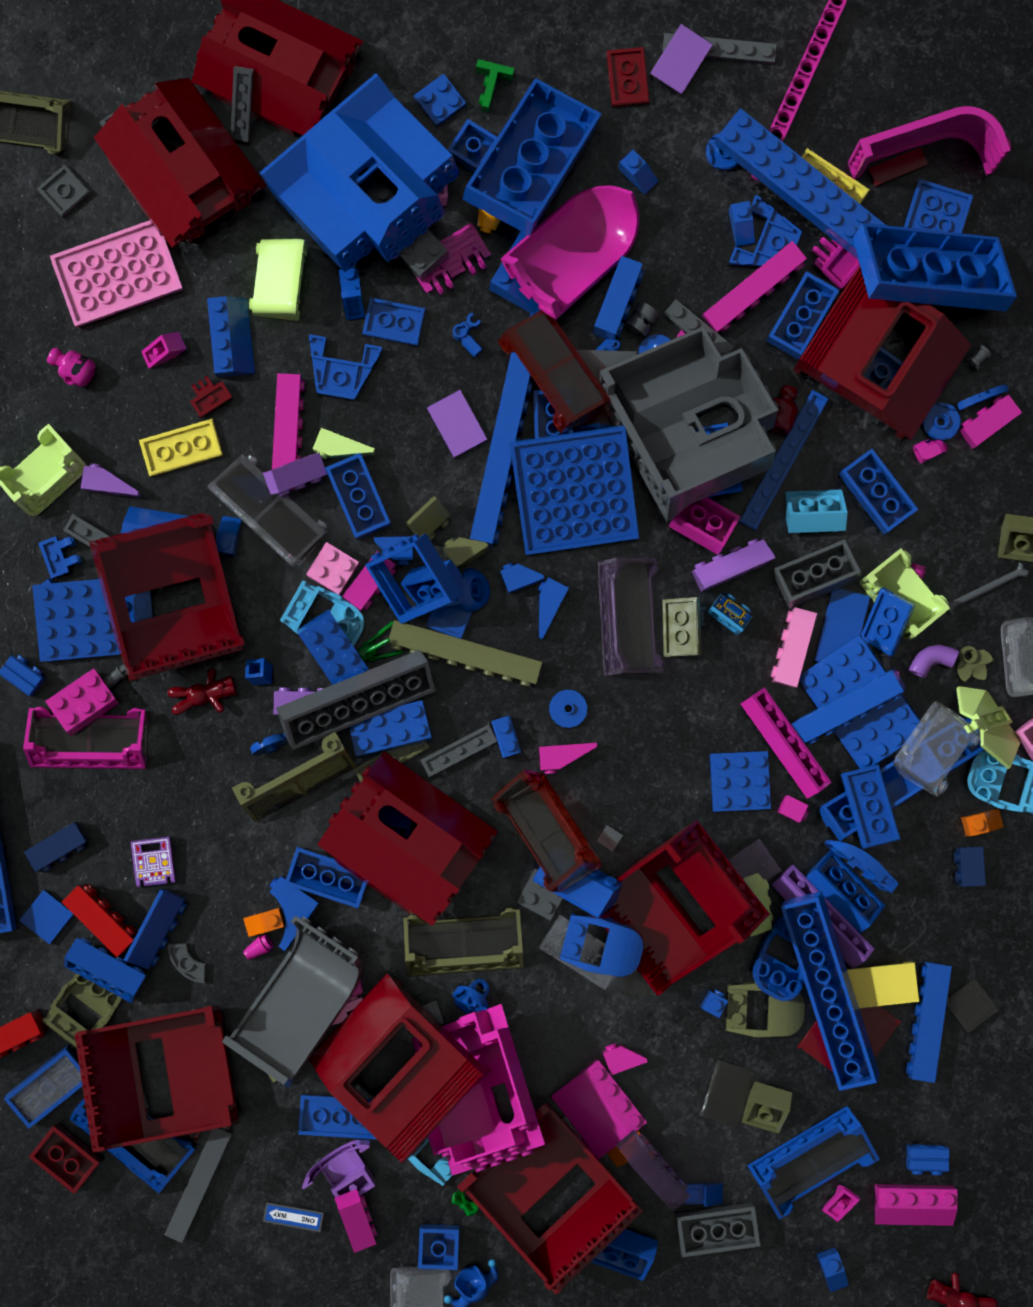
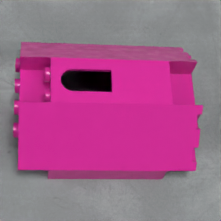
(474, 1130)

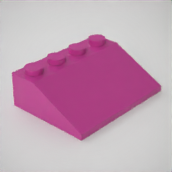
(598, 1108)

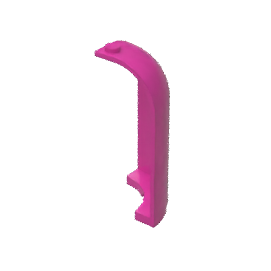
(574, 247)

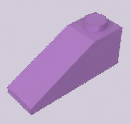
(101, 481)

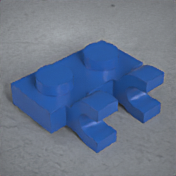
(54, 556)

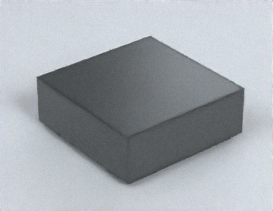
(609, 838)

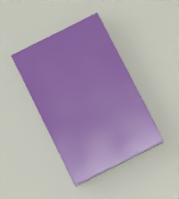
(681, 59)
(457, 424)

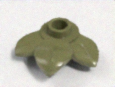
(975, 665)

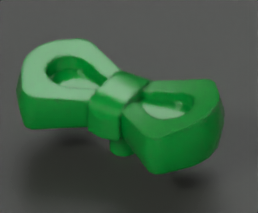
(470, 1208)

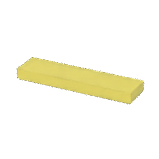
(842, 180)

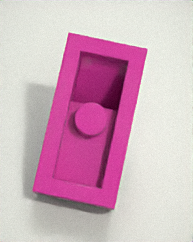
(840, 1203)

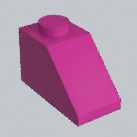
(163, 349)
(622, 1058)

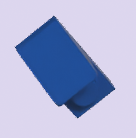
(705, 1193)

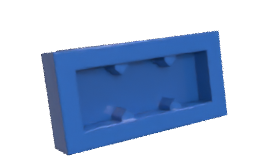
(351, 294)

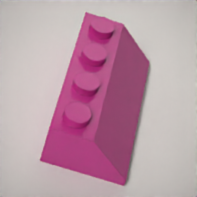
(915, 1204)

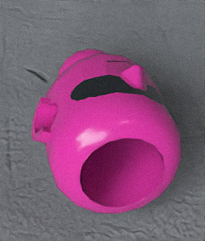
(73, 367)

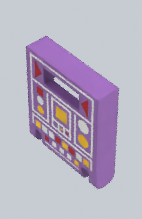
(155, 865)

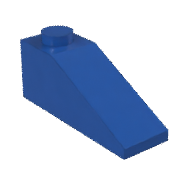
(550, 599)

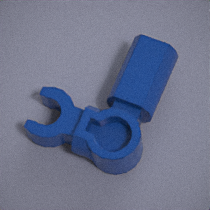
(461, 331)

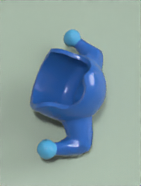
(473, 1285)

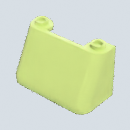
(278, 278)
(43, 473)
(902, 580)

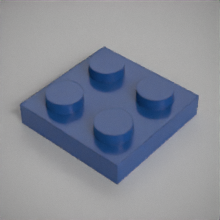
(440, 100)

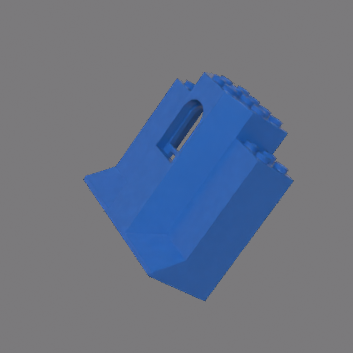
(321, 177)

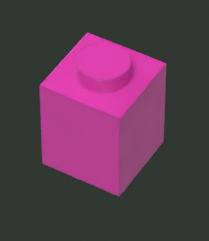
(793, 809)

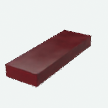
(897, 167)

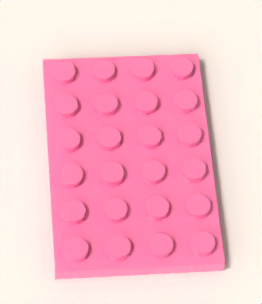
(115, 273)

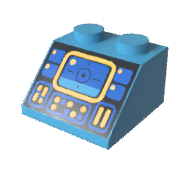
(730, 613)

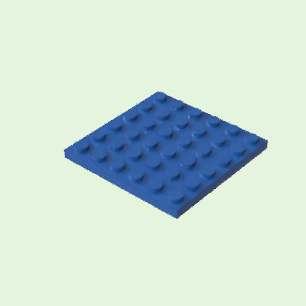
(574, 490)

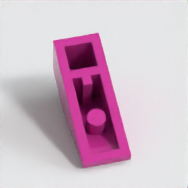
(559, 756)

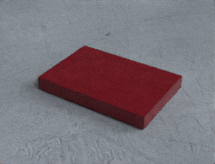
(627, 77)

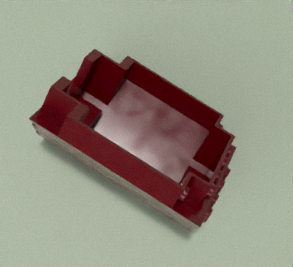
(297, 79)
(182, 187)
(415, 872)

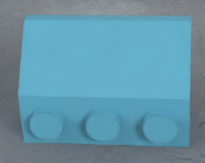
(815, 511)

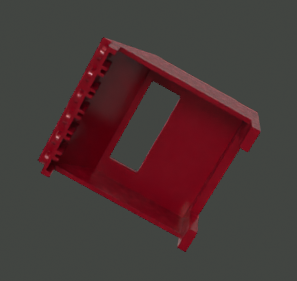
(853, 338)
(159, 558)
(669, 935)
(196, 1075)
(420, 1092)
(583, 1231)

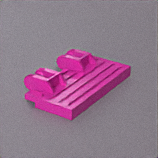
(461, 247)
(838, 265)

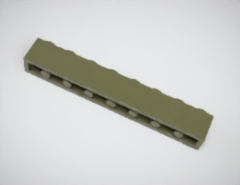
(466, 653)

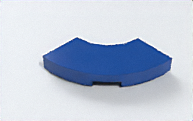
(984, 396)

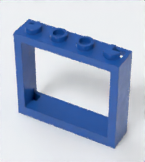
(392, 591)

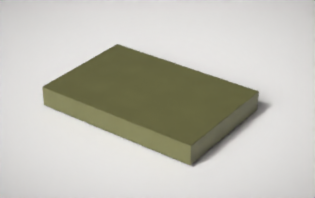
(681, 627)

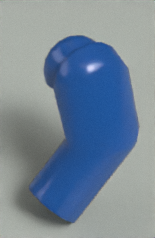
(611, 345)

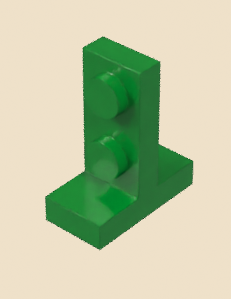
(494, 72)

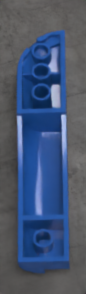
(838, 813)

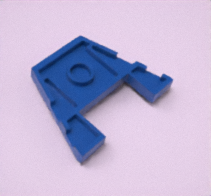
(775, 236)
(337, 376)

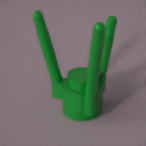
(369, 650)

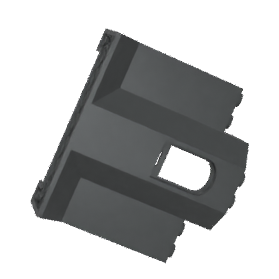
(659, 401)

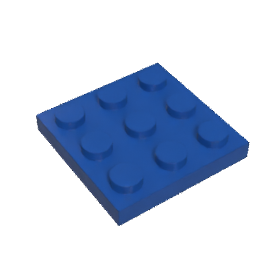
(938, 208)
(740, 781)

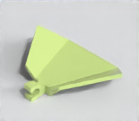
(991, 721)

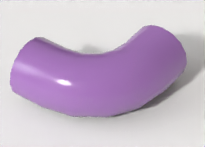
(930, 656)

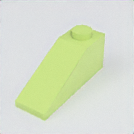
(338, 446)

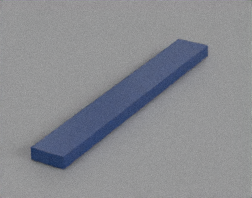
(783, 460)

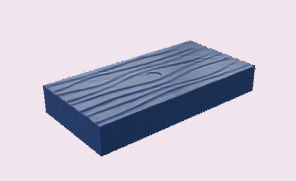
(531, 156)
(934, 267)

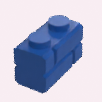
(22, 675)
(506, 736)
(927, 1158)

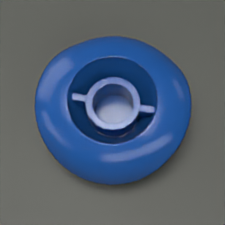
(475, 590)

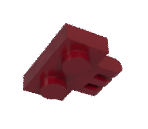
(209, 397)

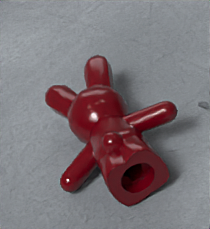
(200, 694)
(954, 1298)

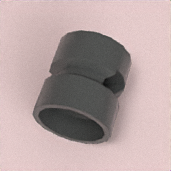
(642, 318)

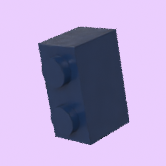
(970, 866)

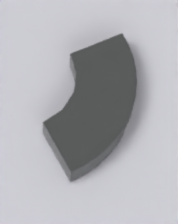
(185, 963)

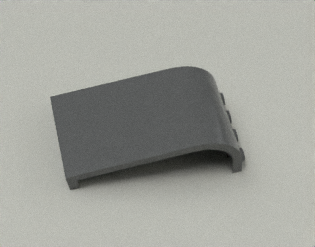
(297, 1003)

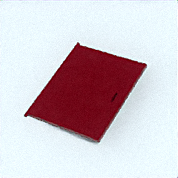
(878, 1025)

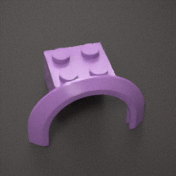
(344, 1169)

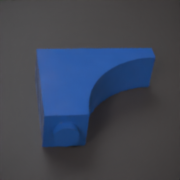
(294, 903)

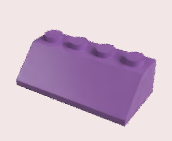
(732, 565)

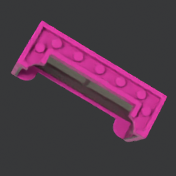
(104, 743)

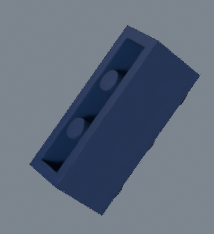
(57, 847)

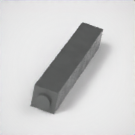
(198, 1183)

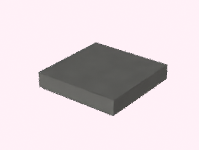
(63, 191)

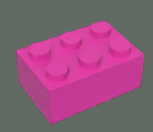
(706, 524)
(82, 702)

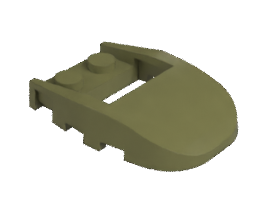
(90, 994)
(783, 1016)

